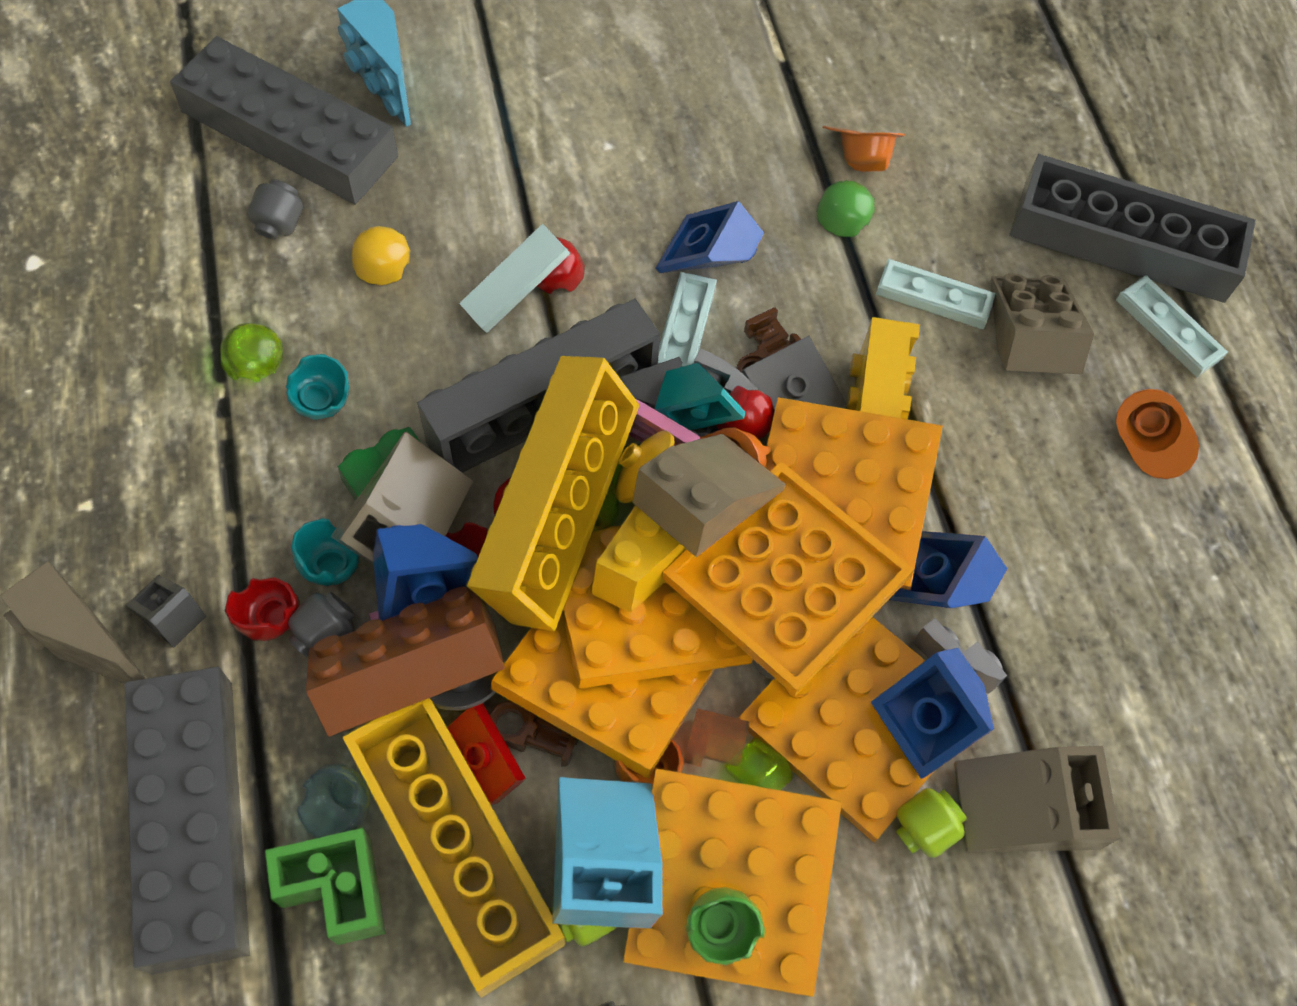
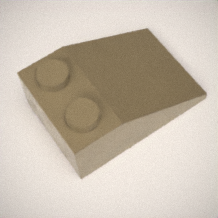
(703, 490)
(58, 618)

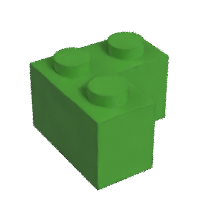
(337, 871)

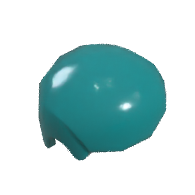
(318, 387)
(320, 556)

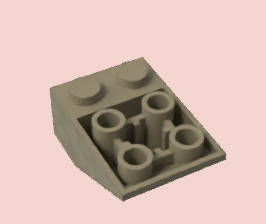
(1039, 325)
(406, 490)
(1037, 801)

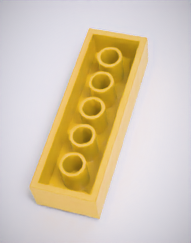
(555, 494)
(455, 845)

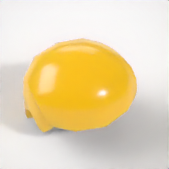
(380, 255)

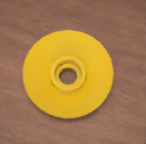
(637, 456)

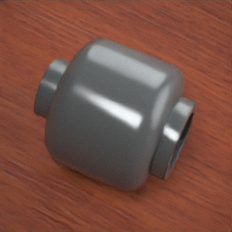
(275, 209)
(319, 618)

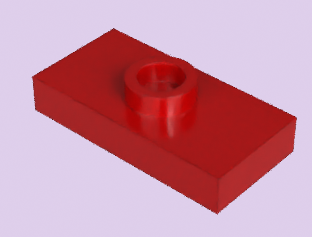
(486, 753)

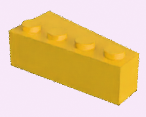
(884, 369)
(634, 562)

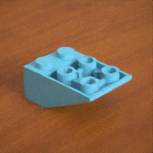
(375, 52)
(606, 854)

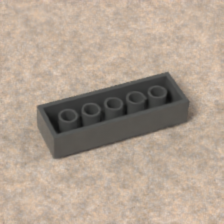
(285, 119)
(1133, 228)
(498, 405)
(184, 822)

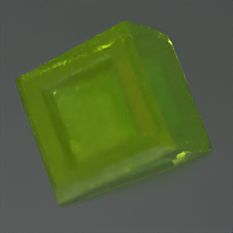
(761, 767)

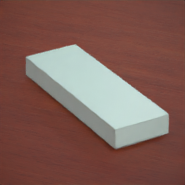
(514, 278)
(935, 294)
(687, 318)
(1171, 326)

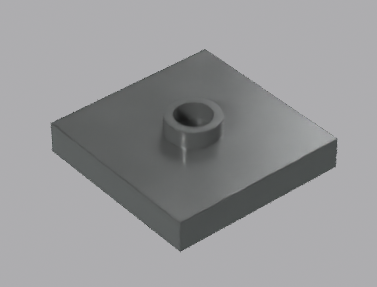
(797, 375)

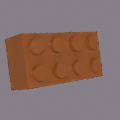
(402, 660)

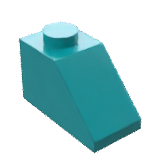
(696, 399)

